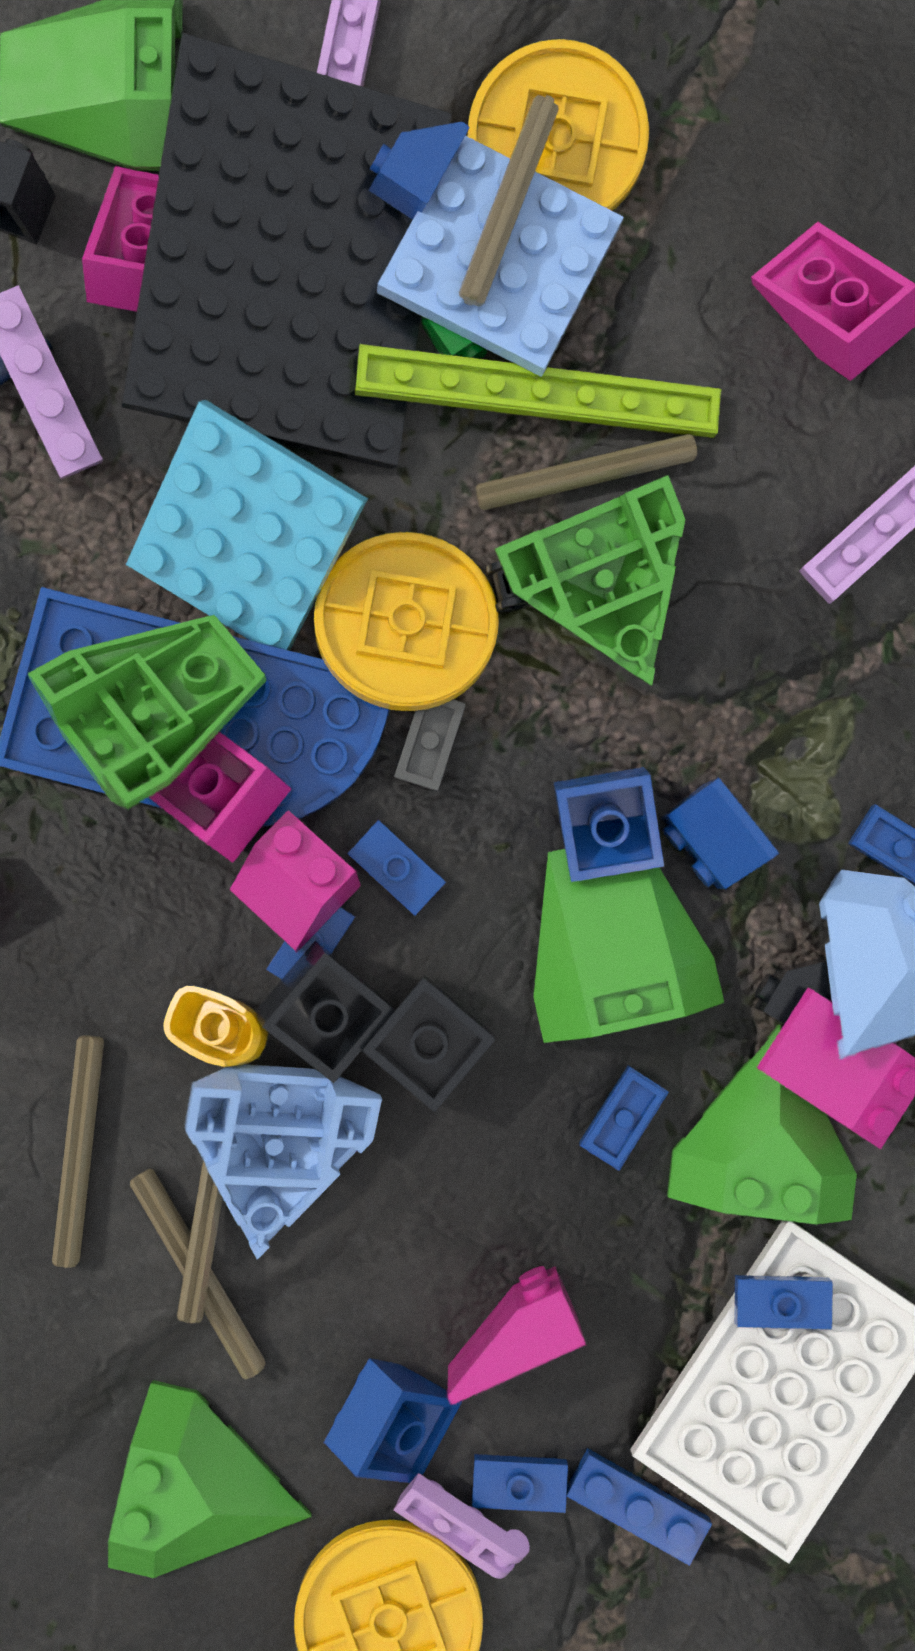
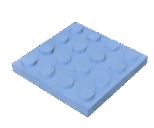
(542, 271)

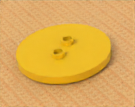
(600, 121)
(406, 621)
(388, 1591)

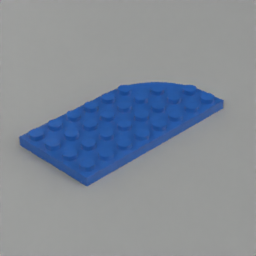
(294, 724)

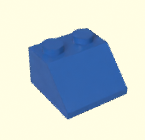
(609, 824)
(717, 835)
(390, 1423)

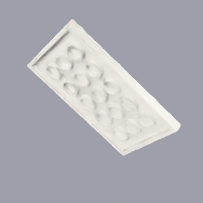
(781, 1414)

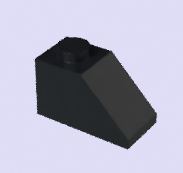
(782, 991)

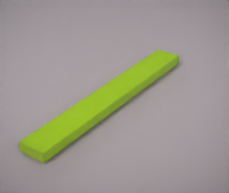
(555, 395)

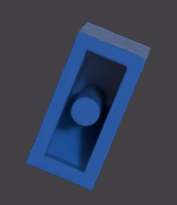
(415, 166)

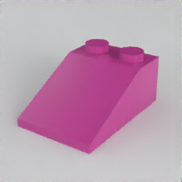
(119, 240)
(838, 299)
(223, 796)
(859, 1091)
(522, 1332)

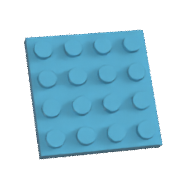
(244, 528)

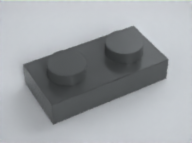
(430, 745)

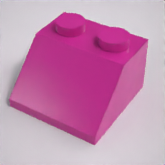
(294, 881)

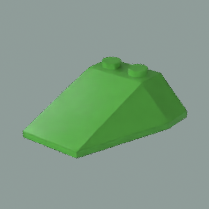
(147, 702)

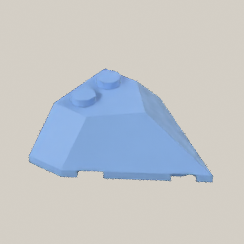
(871, 958)
(276, 1139)

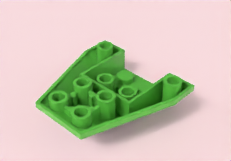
(94, 79)
(617, 955)

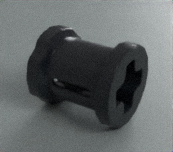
(506, 599)

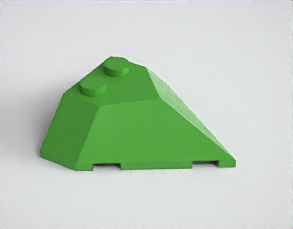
(605, 573)
(764, 1154)
(191, 1488)

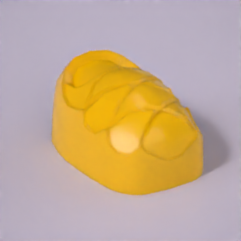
(214, 1027)

